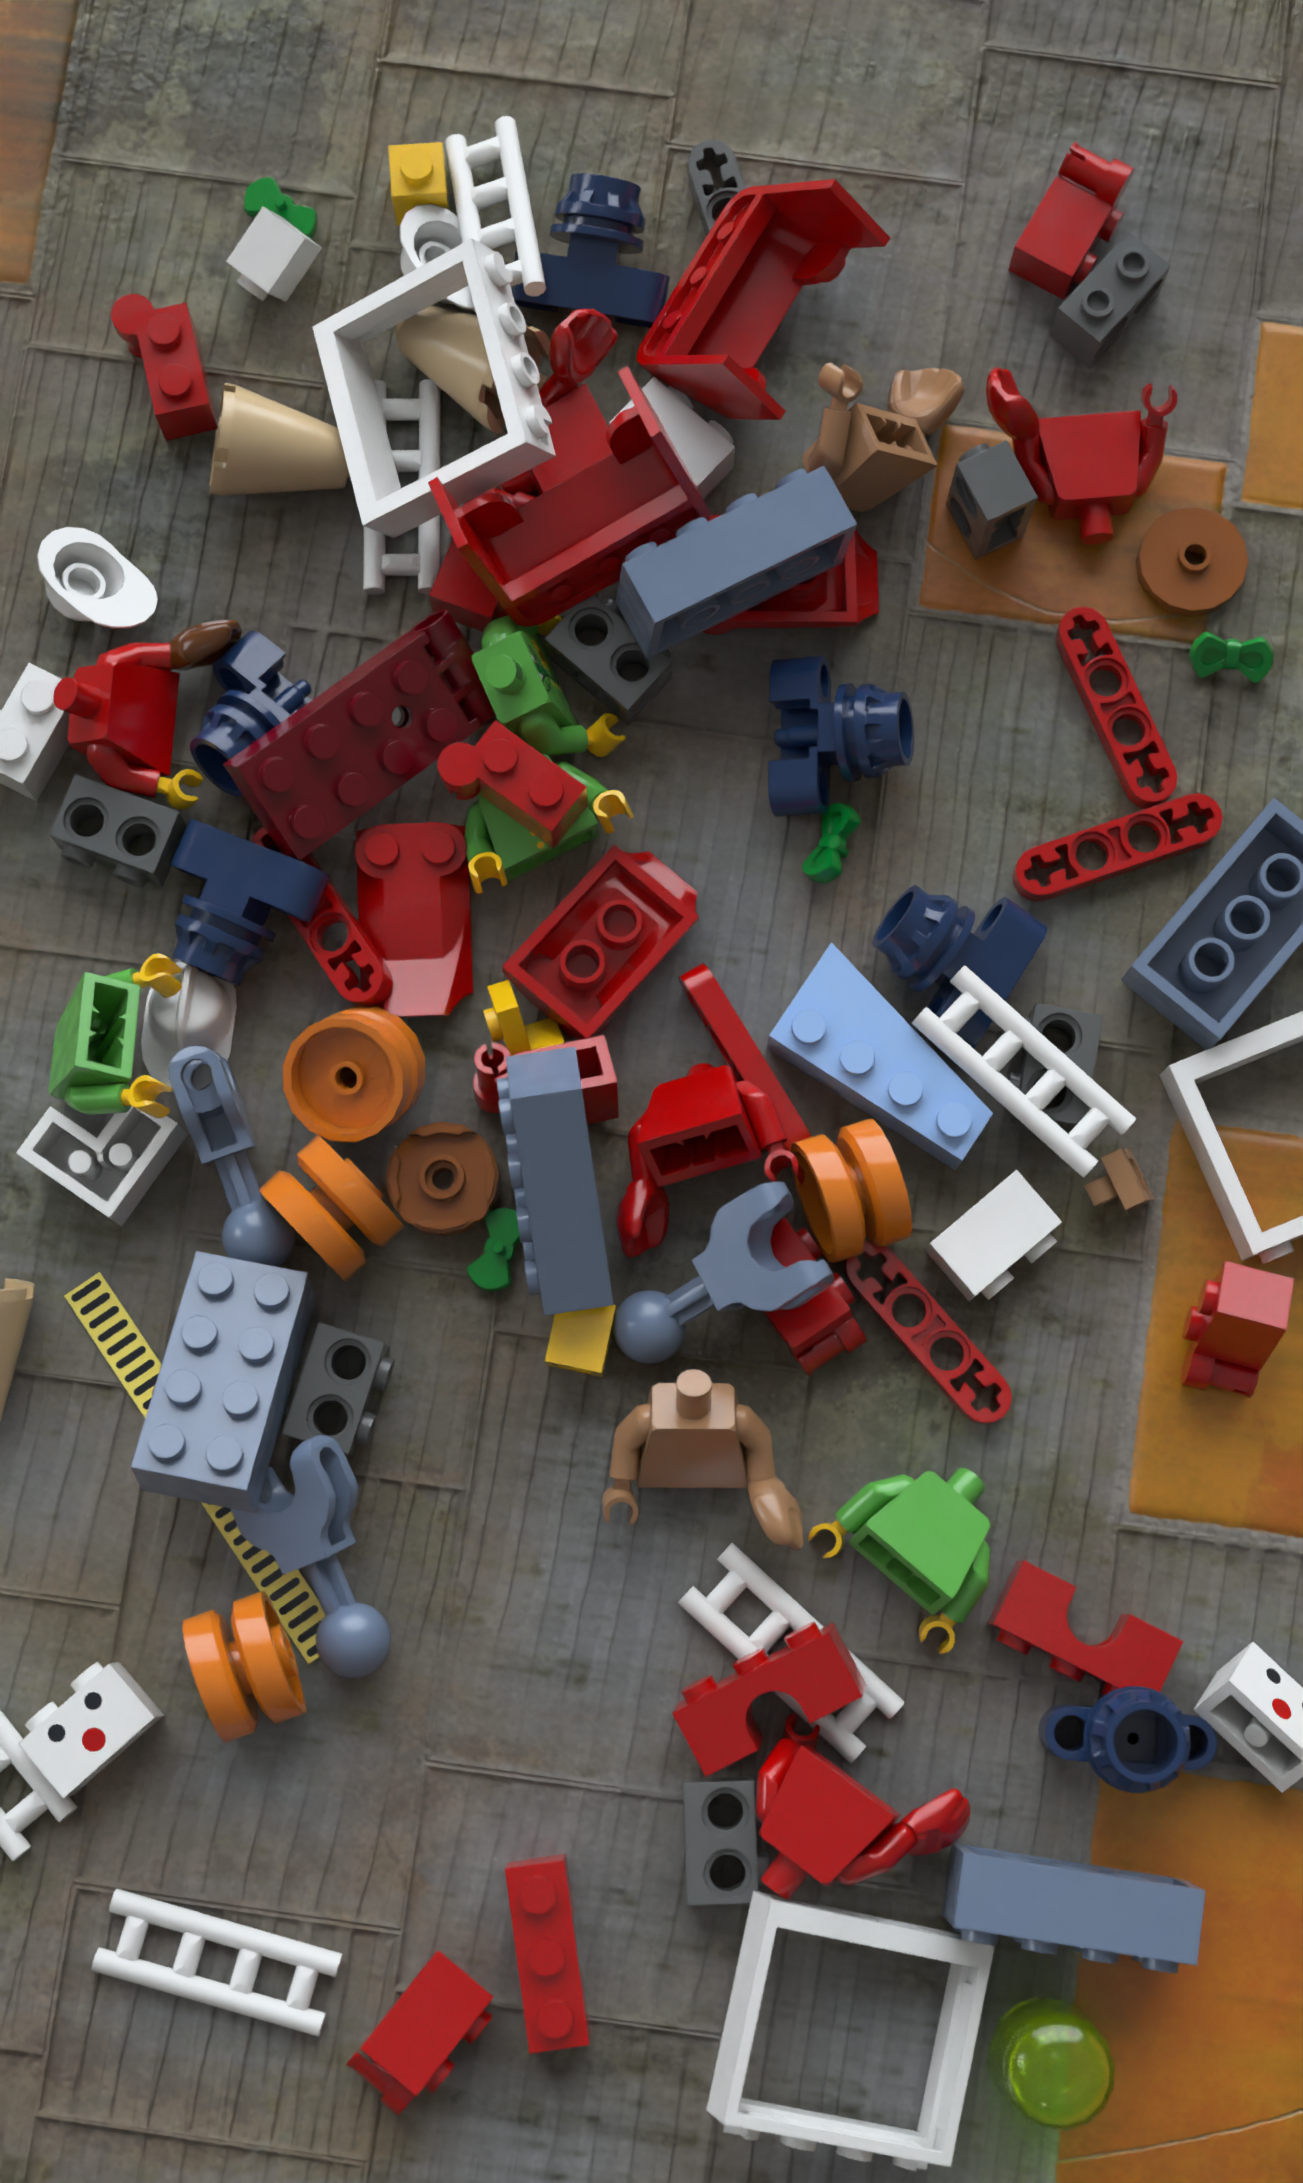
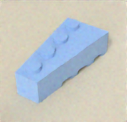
(875, 1060)

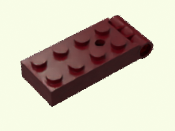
(346, 752)

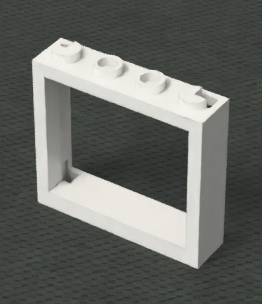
(356, 406)
(1181, 1086)
(951, 2053)

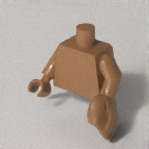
(877, 450)
(701, 1438)

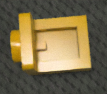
(507, 1024)

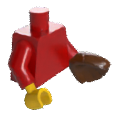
(128, 708)

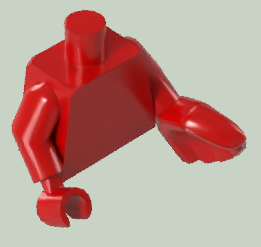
(577, 423)
(1083, 462)
(690, 1131)
(837, 1826)

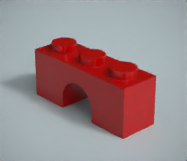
(1035, 1615)
(811, 1669)
(547, 1953)

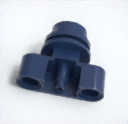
(599, 226)
(251, 707)
(860, 732)
(237, 898)
(933, 939)
(1155, 1745)

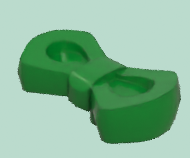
(267, 193)
(1251, 657)
(825, 861)
(492, 1269)

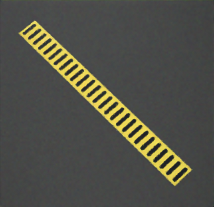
(138, 1372)

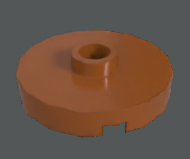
(1188, 587)
(437, 1150)

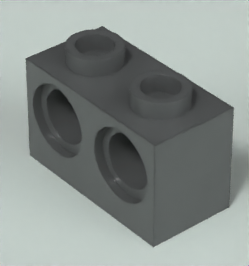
(1109, 300)
(990, 498)
(598, 665)
(124, 821)
(1083, 1034)
(323, 1386)
(707, 1841)

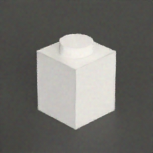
(272, 256)

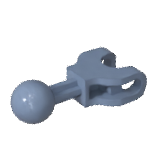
(223, 1137)
(732, 1273)
(309, 1532)

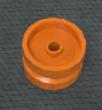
(353, 1073)
(852, 1190)
(332, 1207)
(244, 1666)

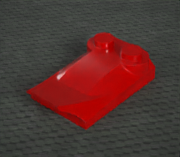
(831, 599)
(417, 913)
(603, 941)

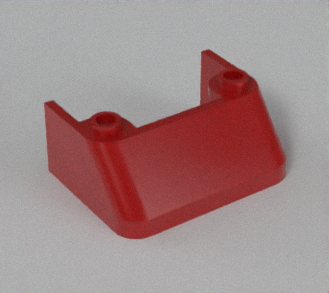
(744, 284)
(582, 529)

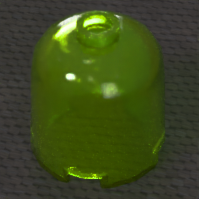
(1051, 2064)

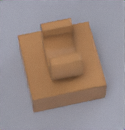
(1123, 1181)

